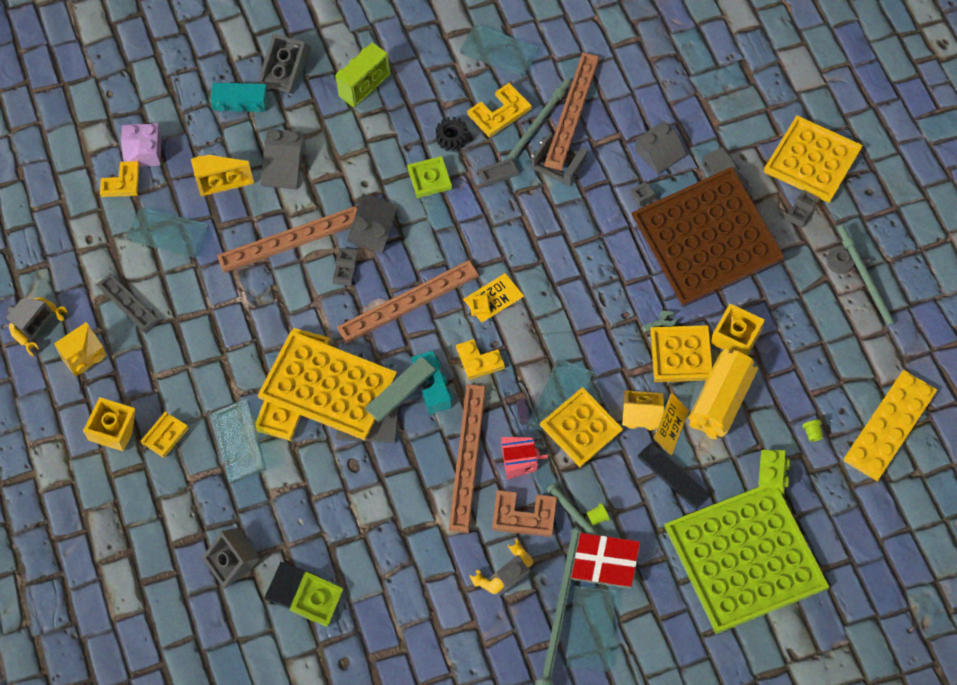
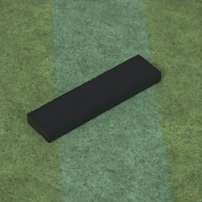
(673, 475)

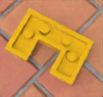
(514, 107)

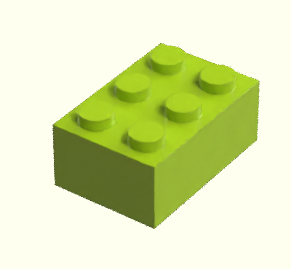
(362, 74)

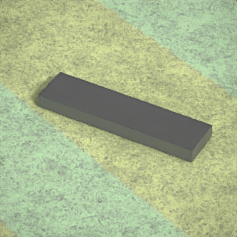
(127, 303)

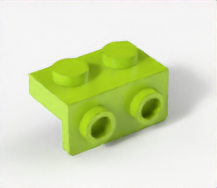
(773, 470)

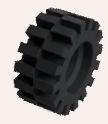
(451, 125)

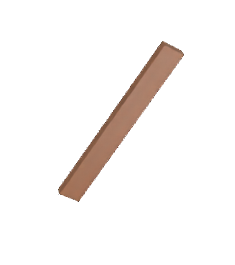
(572, 111)
(287, 240)
(407, 301)
(467, 459)

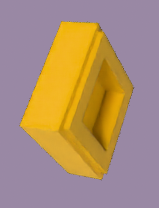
(479, 305)

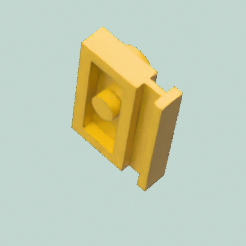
(164, 434)

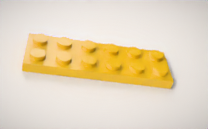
(277, 420)
(890, 425)

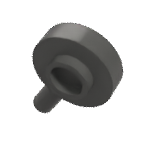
(840, 260)

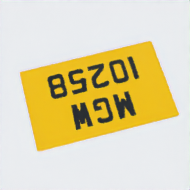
(501, 294)
(671, 424)

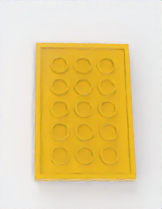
(325, 384)

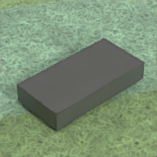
(498, 172)

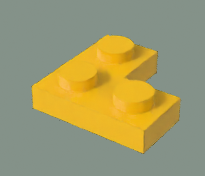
(123, 185)
(476, 364)

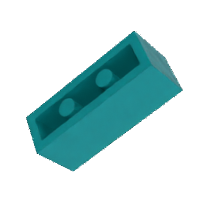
(239, 97)

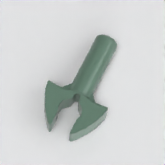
(662, 322)

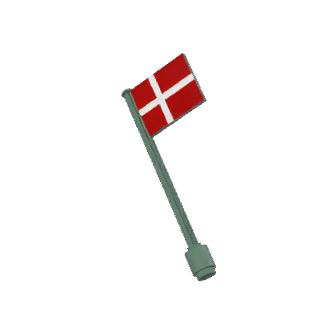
(593, 561)

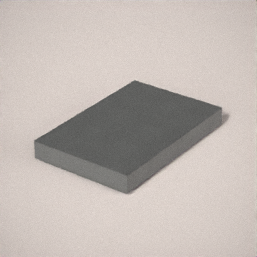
(380, 432)

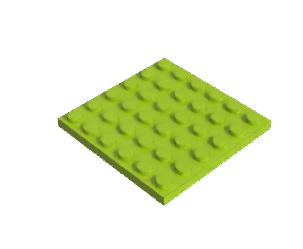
(745, 557)

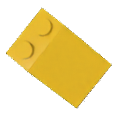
(220, 173)

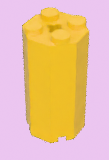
(723, 393)

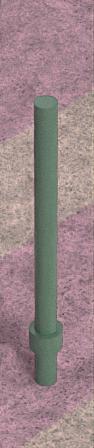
(557, 95)
(849, 244)

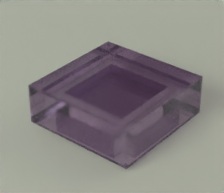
(522, 412)

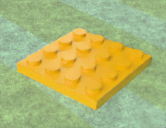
(813, 158)

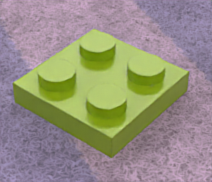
(429, 177)
(316, 599)

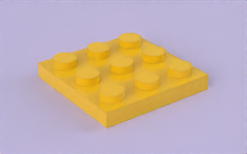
(680, 353)
(581, 427)

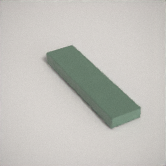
(400, 389)

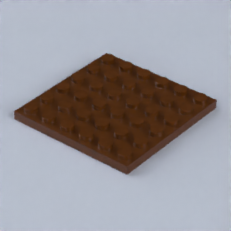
(707, 236)

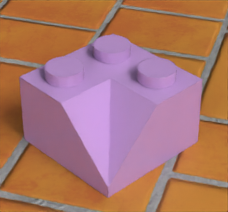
(142, 144)

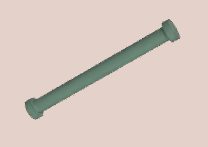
(553, 488)

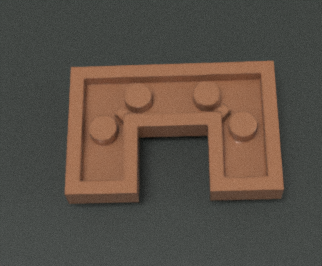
(537, 523)

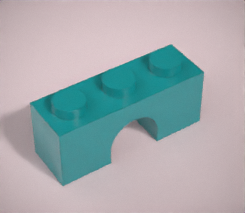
(436, 397)

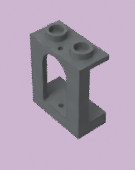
(578, 160)

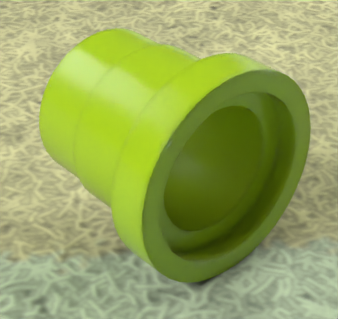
(813, 430)
(598, 514)

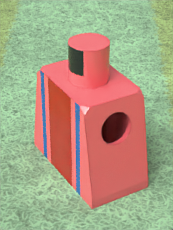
(521, 455)

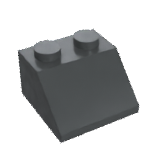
(660, 147)
(230, 556)

